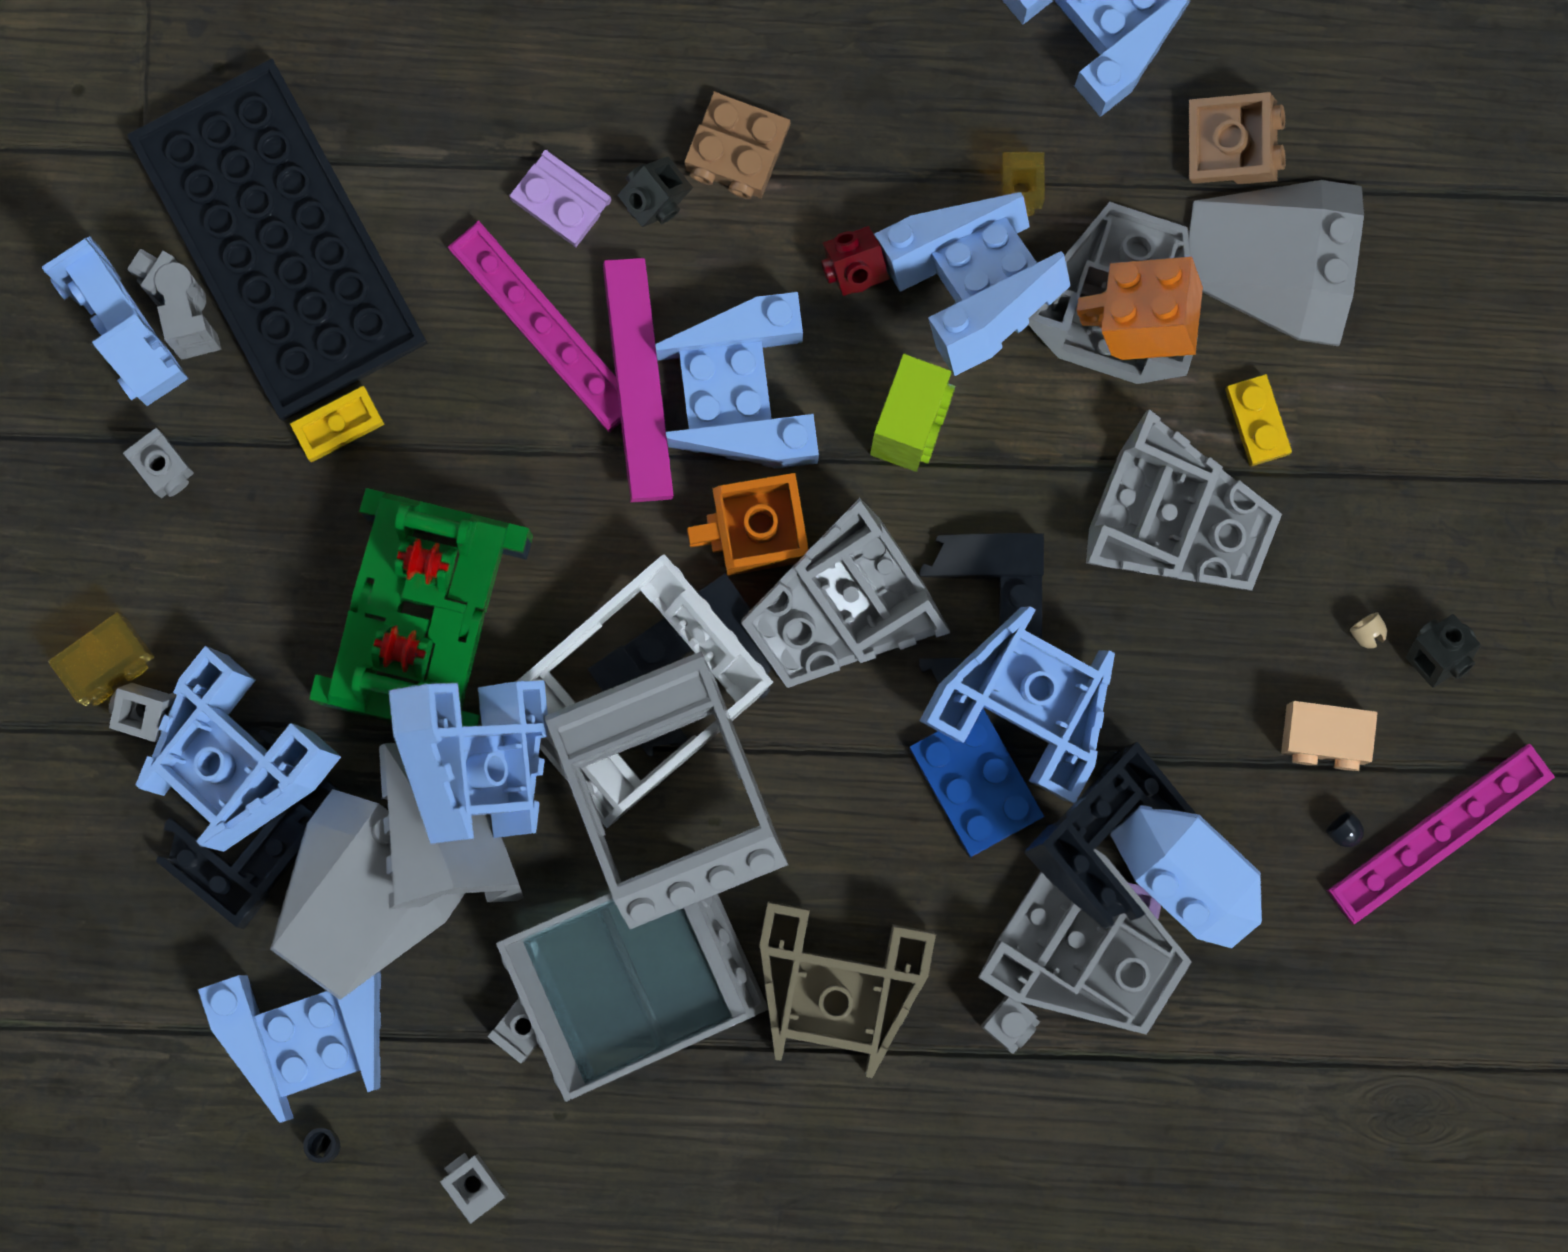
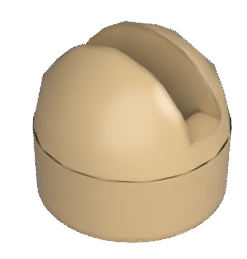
(1368, 629)

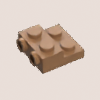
(1235, 139)
(736, 146)

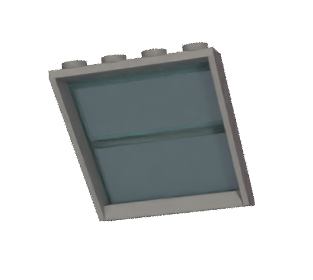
(627, 996)

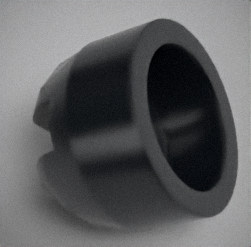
(1346, 830)
(315, 1143)

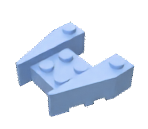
(1122, 33)
(982, 267)
(126, 336)
(729, 385)
(1035, 690)
(220, 764)
(472, 768)
(297, 1042)

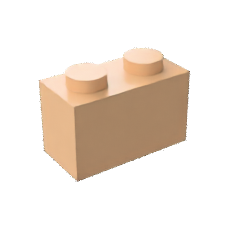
(1329, 734)

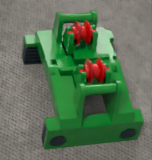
(400, 642)

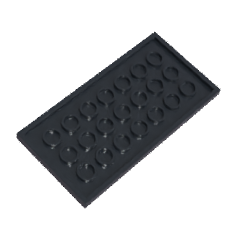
(277, 239)

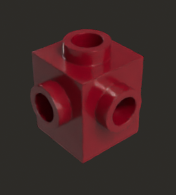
(854, 261)

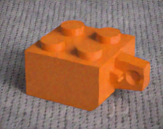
(1147, 308)
(755, 525)

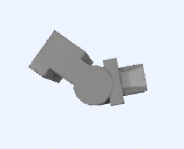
(178, 303)

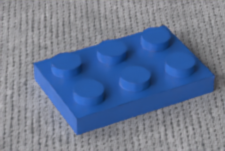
(977, 785)

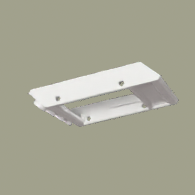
(611, 780)

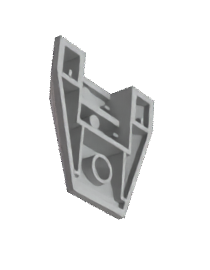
(1113, 237)
(1282, 255)
(337, 899)
(1073, 965)

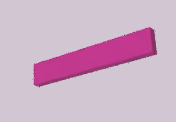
(539, 322)
(637, 380)
(1440, 834)

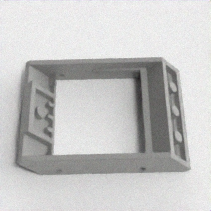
(635, 715)

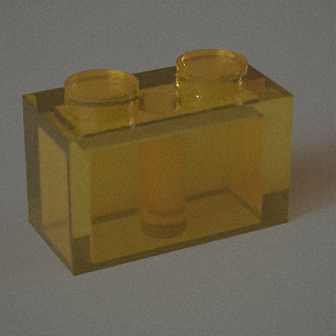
(102, 660)

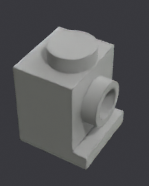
(149, 450)
(128, 711)
(1011, 1024)
(509, 1039)
(472, 1203)

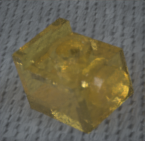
(1025, 169)

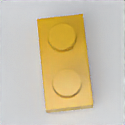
(1258, 420)
(337, 424)

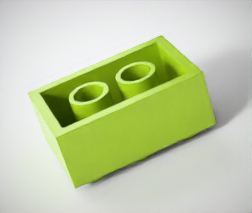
(910, 415)

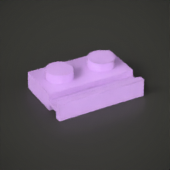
(560, 198)

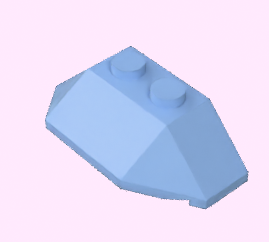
(1192, 873)

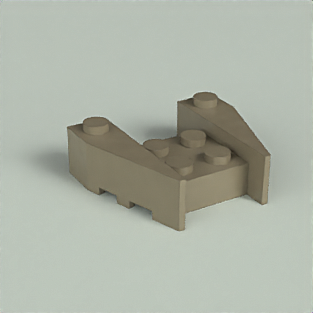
(838, 998)

